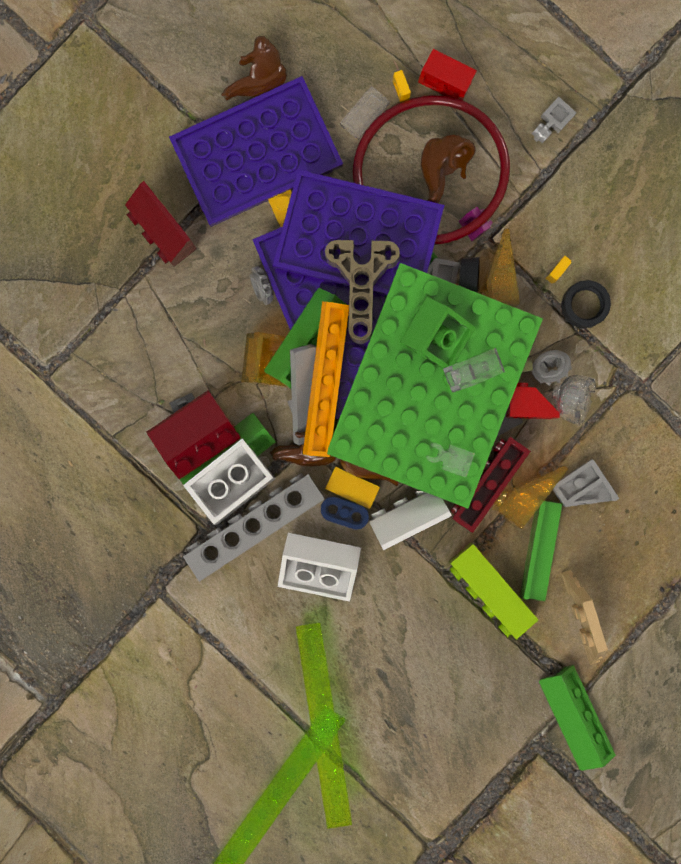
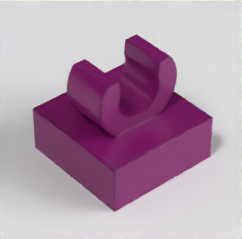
(469, 217)

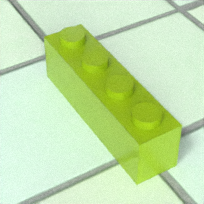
(493, 590)

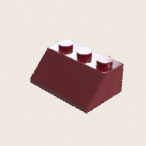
(159, 225)
(193, 434)

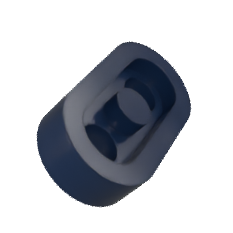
(344, 513)

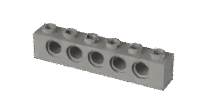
(204, 566)

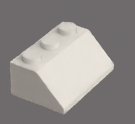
(229, 482)
(408, 518)
(319, 567)

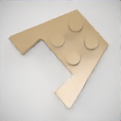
(584, 610)

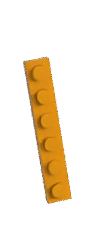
(326, 378)

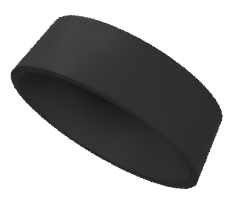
(470, 273)

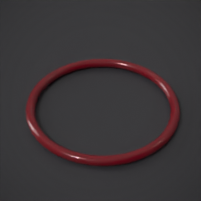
(472, 111)

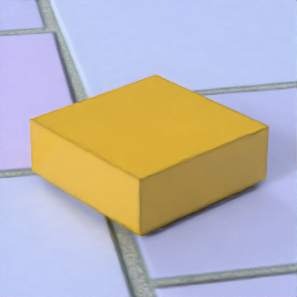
(401, 86)
(558, 270)

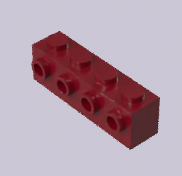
(493, 481)

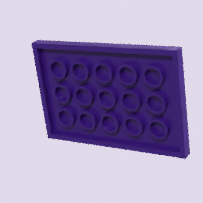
(255, 150)
(336, 209)

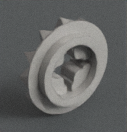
(261, 285)
(550, 359)

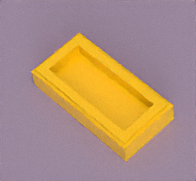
(352, 488)

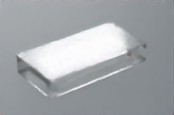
(364, 112)

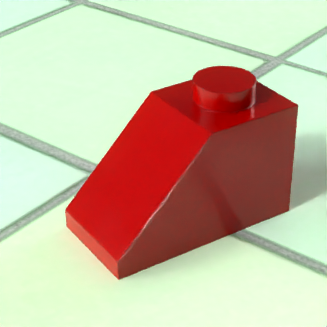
(530, 404)

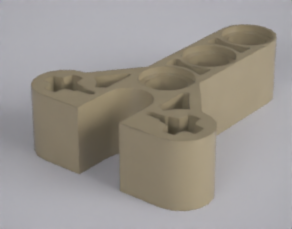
(350, 270)

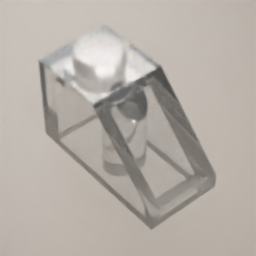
(473, 370)

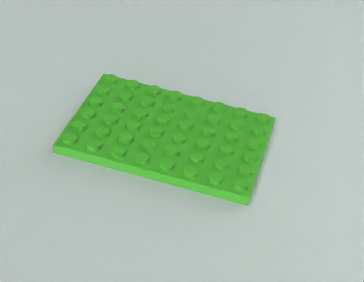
(406, 403)

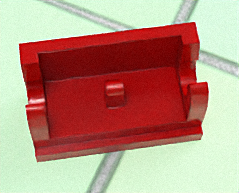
(446, 75)

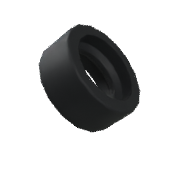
(599, 290)

